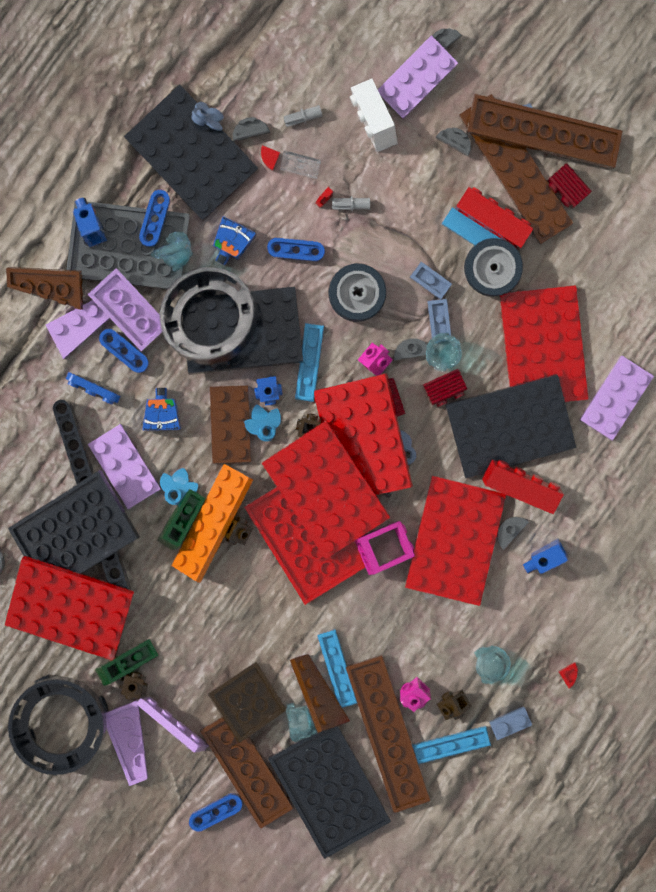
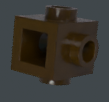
(301, 425)
(238, 531)
(138, 680)
(453, 704)

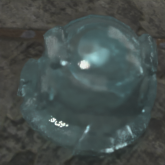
(177, 253)
(443, 352)
(492, 664)
(300, 722)

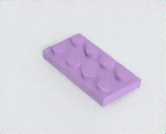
(417, 77)
(127, 309)
(616, 398)
(124, 466)

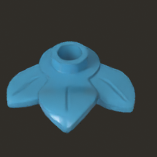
(263, 420)
(177, 483)

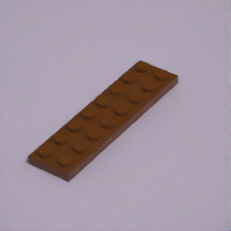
(544, 131)
(523, 184)
(387, 733)

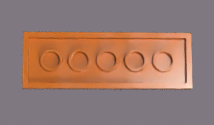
(212, 523)

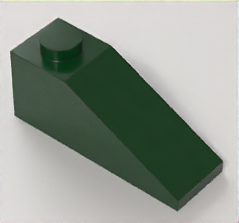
(181, 520)
(126, 662)

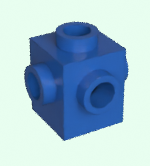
(263, 384)

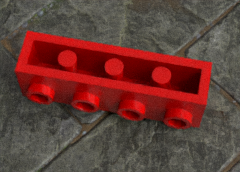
(494, 218)
(523, 486)

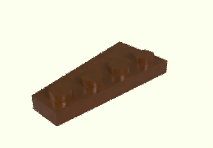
(52, 284)
(318, 696)

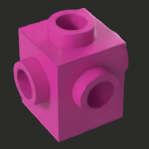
(375, 359)
(415, 694)

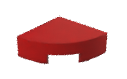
(269, 157)
(324, 197)
(569, 674)

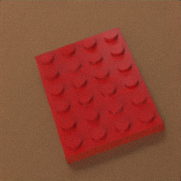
(545, 338)
(369, 429)
(325, 489)
(455, 540)
(296, 550)
(68, 608)

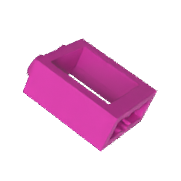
(367, 553)

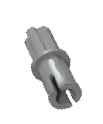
(302, 116)
(350, 203)

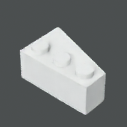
(374, 115)

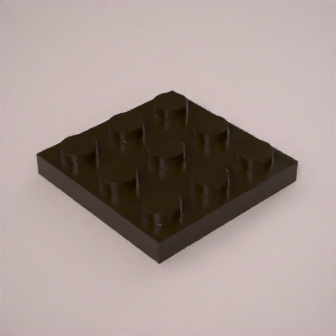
(247, 702)

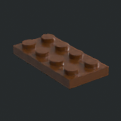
(228, 430)

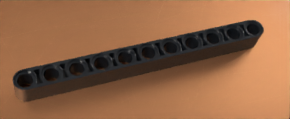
(87, 470)

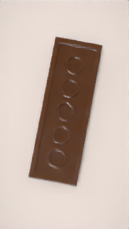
(247, 773)

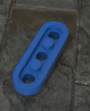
(154, 209)
(287, 246)
(116, 347)
(92, 389)
(209, 818)

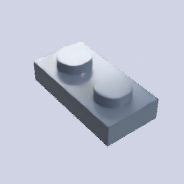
(430, 280)
(438, 317)
(510, 723)

